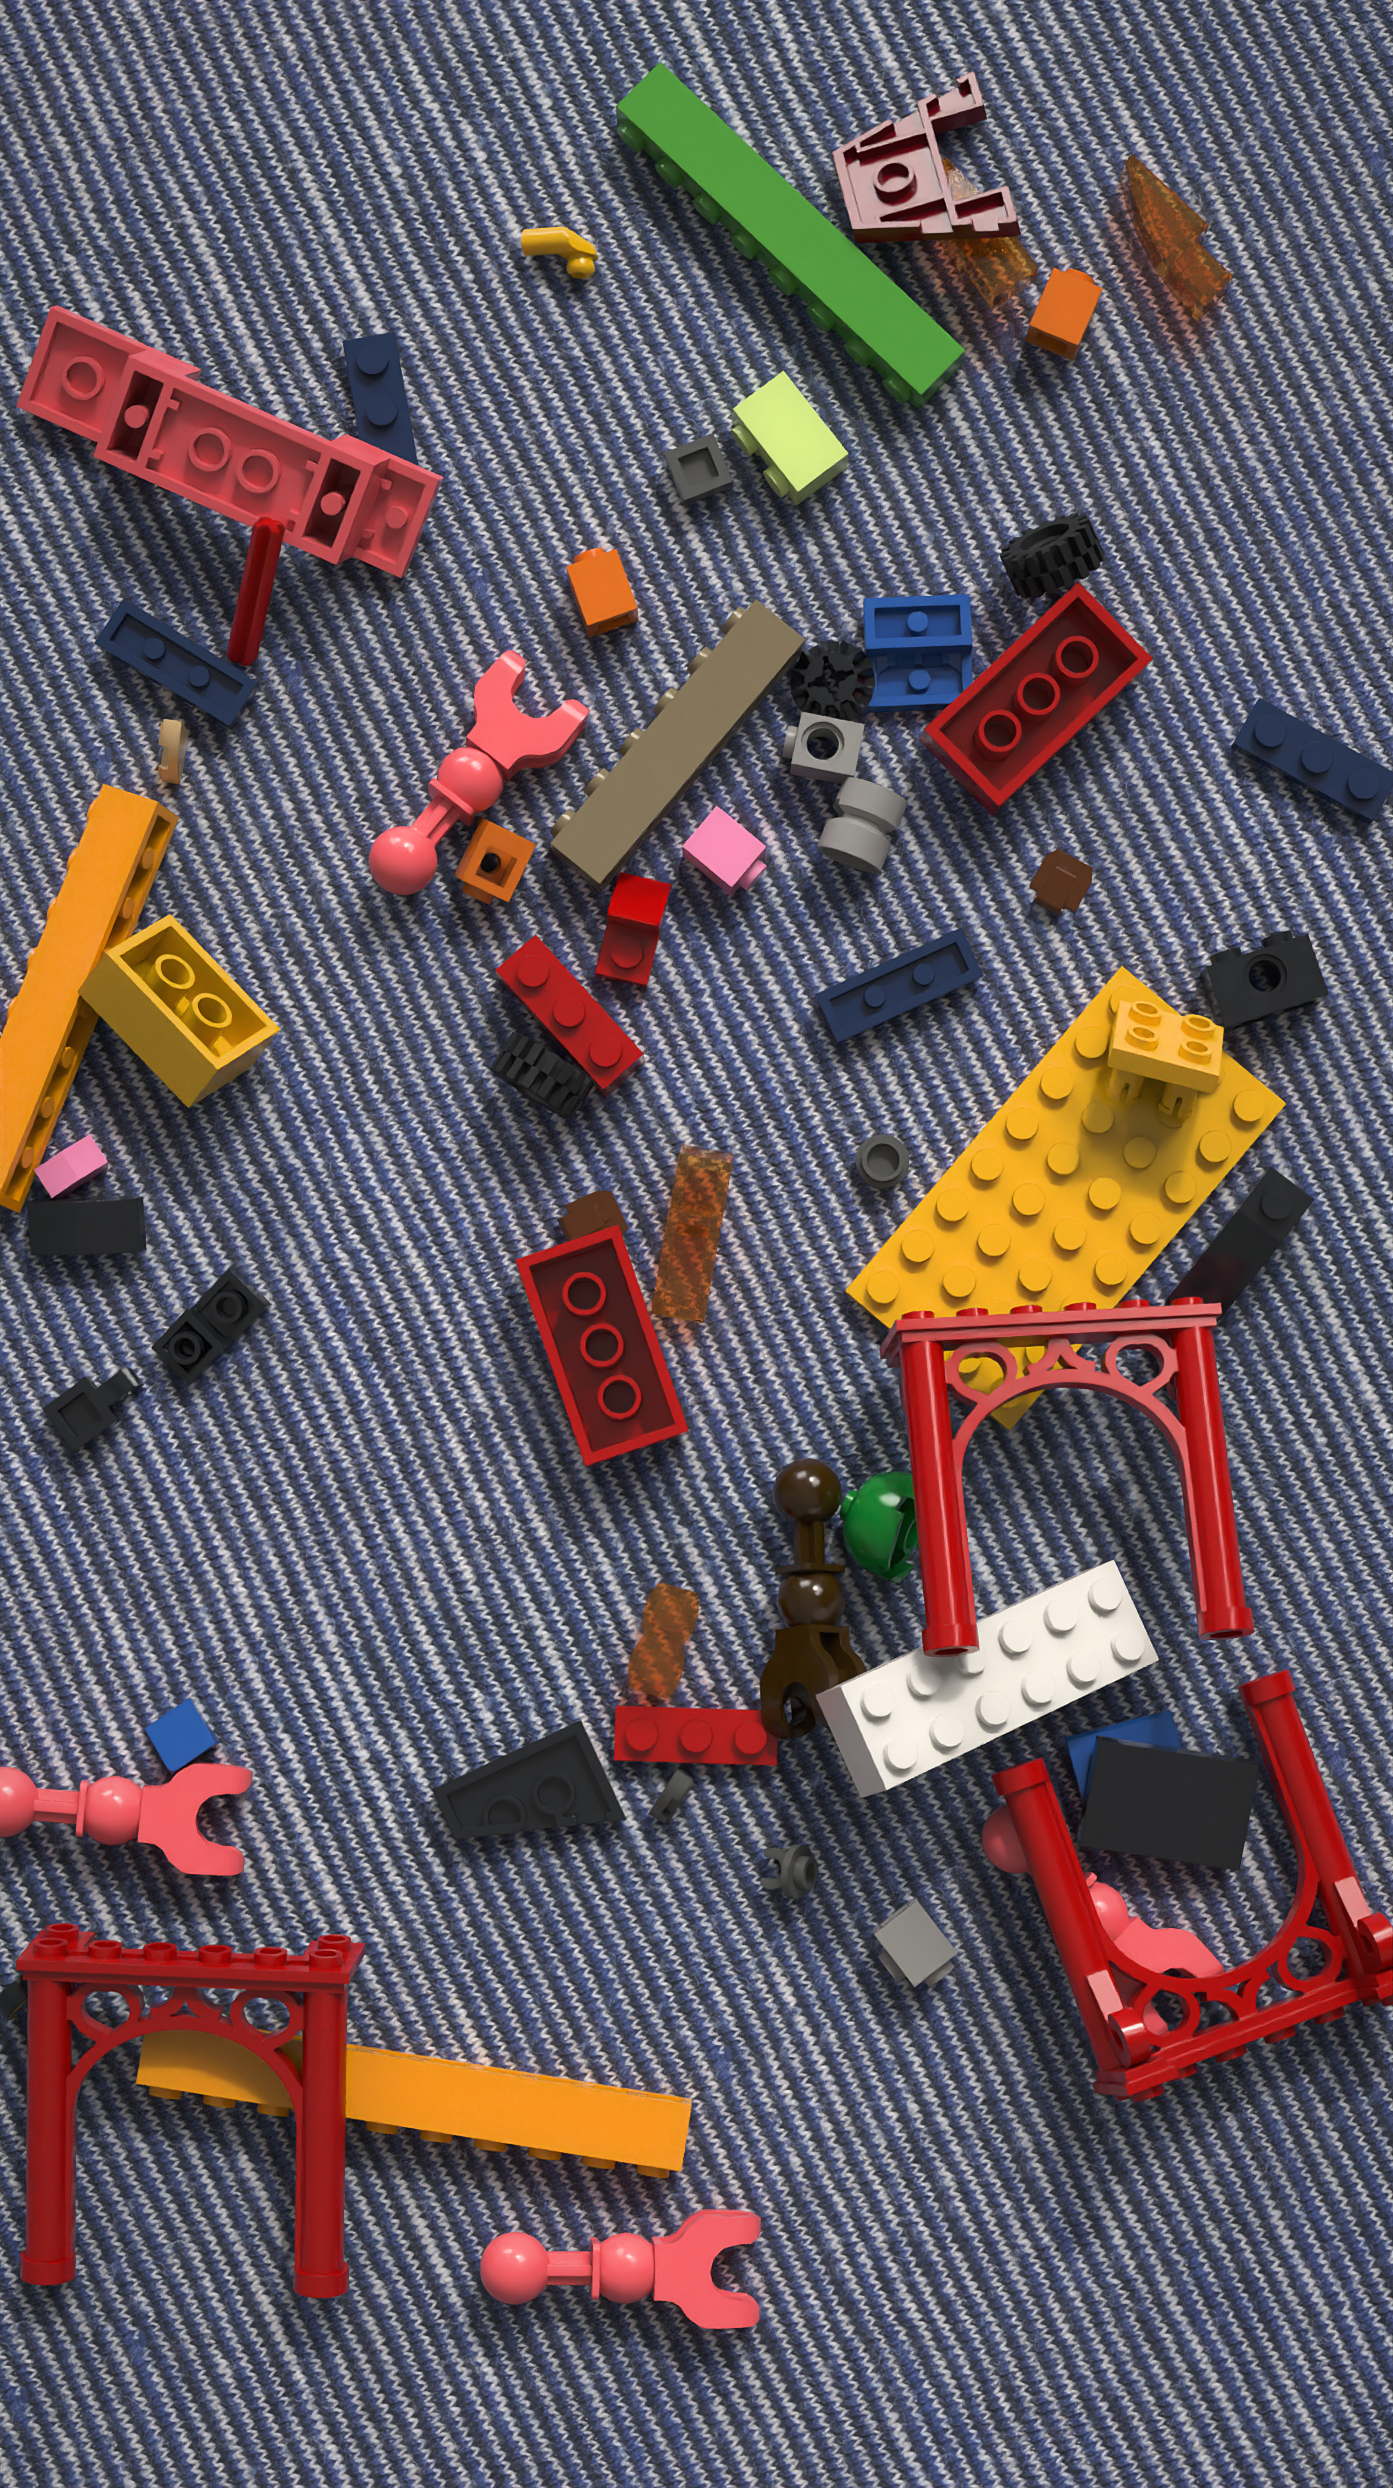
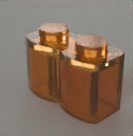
(659, 1655)

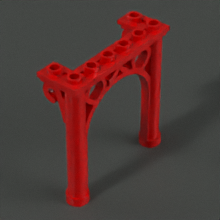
(1186, 1355)
(67, 1956)
(1118, 2033)

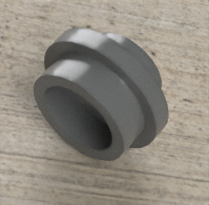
(882, 1161)

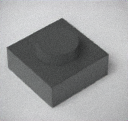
(698, 469)

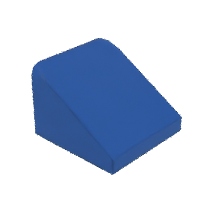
(181, 1736)

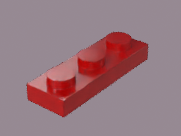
(693, 1736)

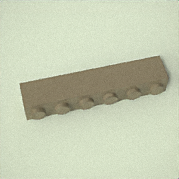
(677, 745)

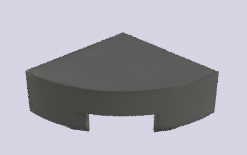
(672, 1796)

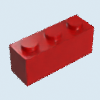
(570, 1015)

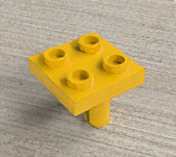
(1165, 1048)

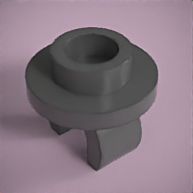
(797, 1873)

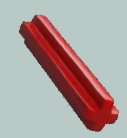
(255, 591)

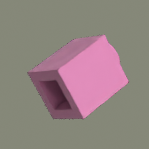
(726, 852)

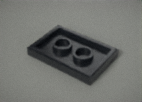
(1168, 1803)

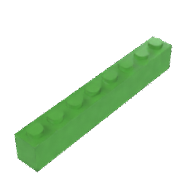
(788, 236)

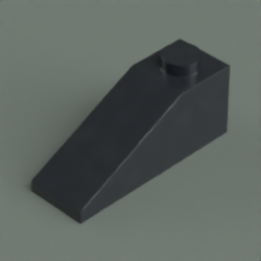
(1245, 1241)

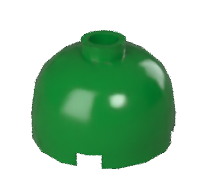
(881, 1525)

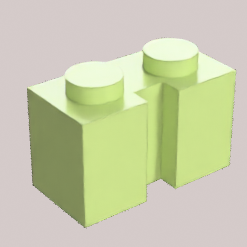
(789, 438)

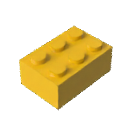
(178, 1010)

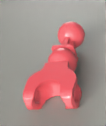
(474, 775)
(119, 1811)
(1146, 1946)
(630, 2268)

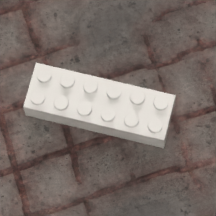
(1028, 1664)

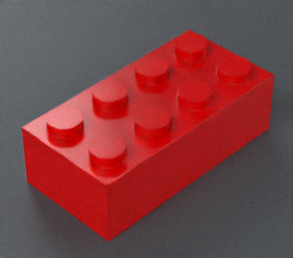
(1035, 699)
(602, 1346)

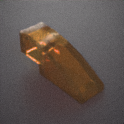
(1172, 240)
(994, 265)
(692, 1233)

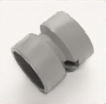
(863, 820)

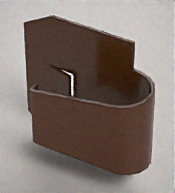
(1061, 882)
(591, 1215)

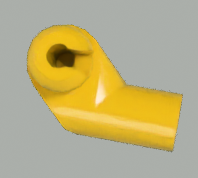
(565, 243)

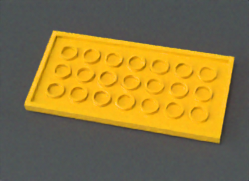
(1063, 1192)

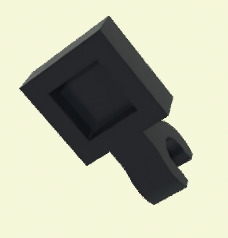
(87, 1410)

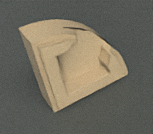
(174, 739)

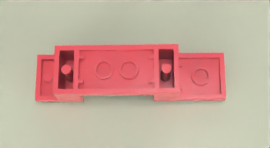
(225, 454)

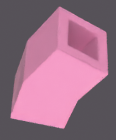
(72, 1167)

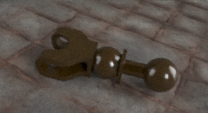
(811, 1601)

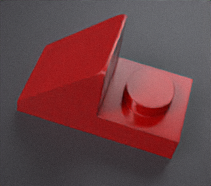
(633, 929)

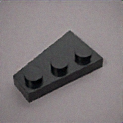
(532, 1788)

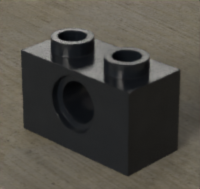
(1239, 1004)

